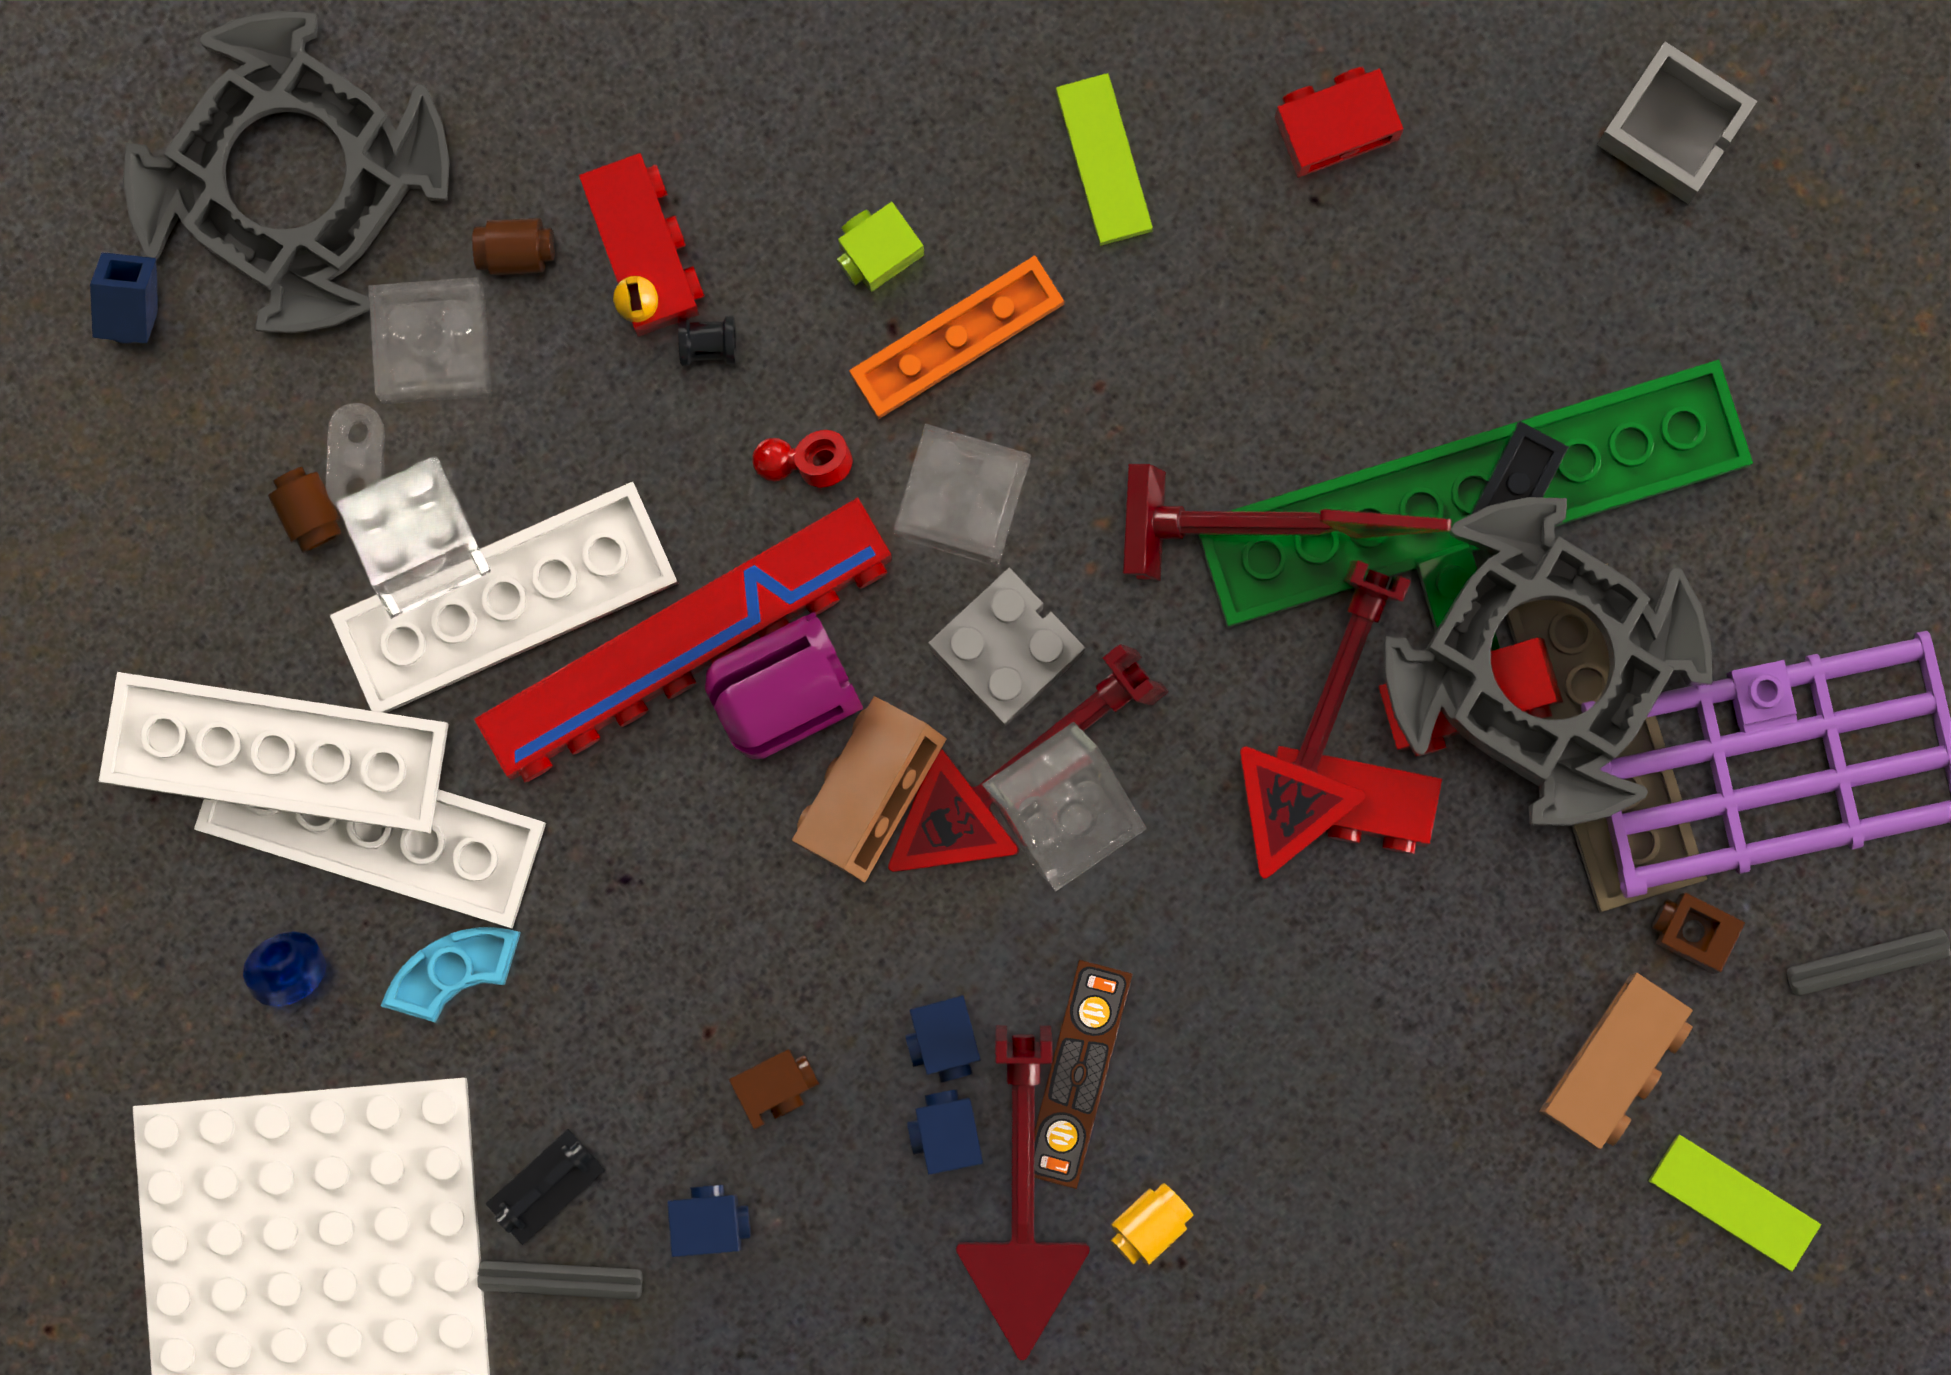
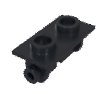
(544, 1187)

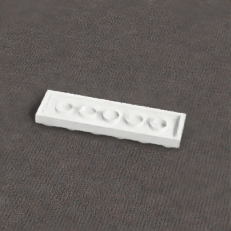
(537, 590)
(273, 752)
(468, 863)

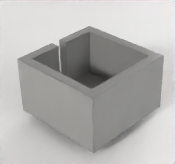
(1675, 121)
(1006, 648)

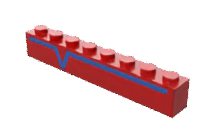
(683, 640)

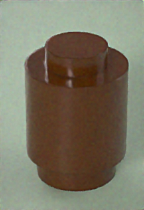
(513, 246)
(305, 509)

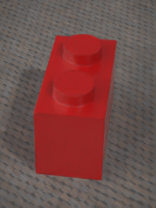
(1338, 120)

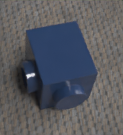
(124, 298)
(943, 1039)
(945, 1133)
(707, 1222)

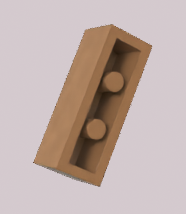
(868, 788)
(1618, 1062)

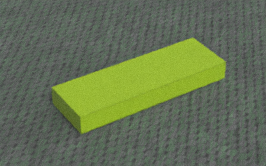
(1104, 159)
(1734, 1202)

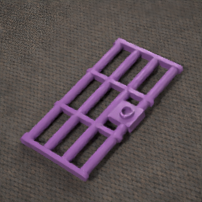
(1769, 720)

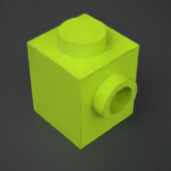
(877, 247)

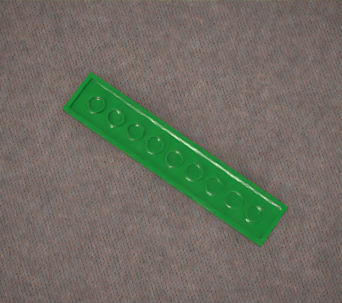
(1617, 454)

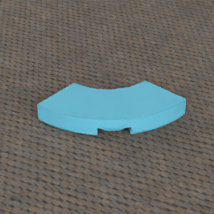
(449, 967)

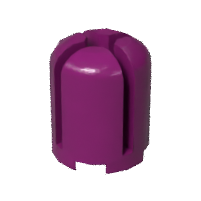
(780, 689)

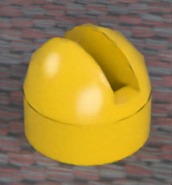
(647, 294)

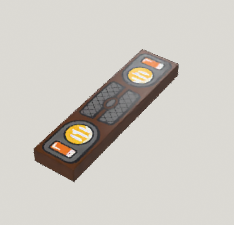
(1078, 1072)

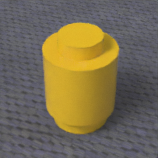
(1150, 1225)

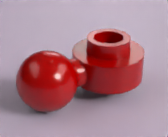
(776, 459)

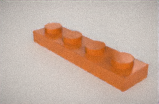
(956, 337)

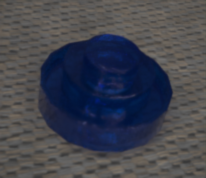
(284, 968)

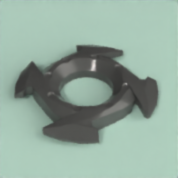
(303, 259)
(1459, 680)

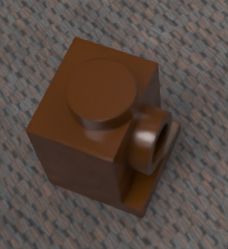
(1717, 928)
(774, 1086)

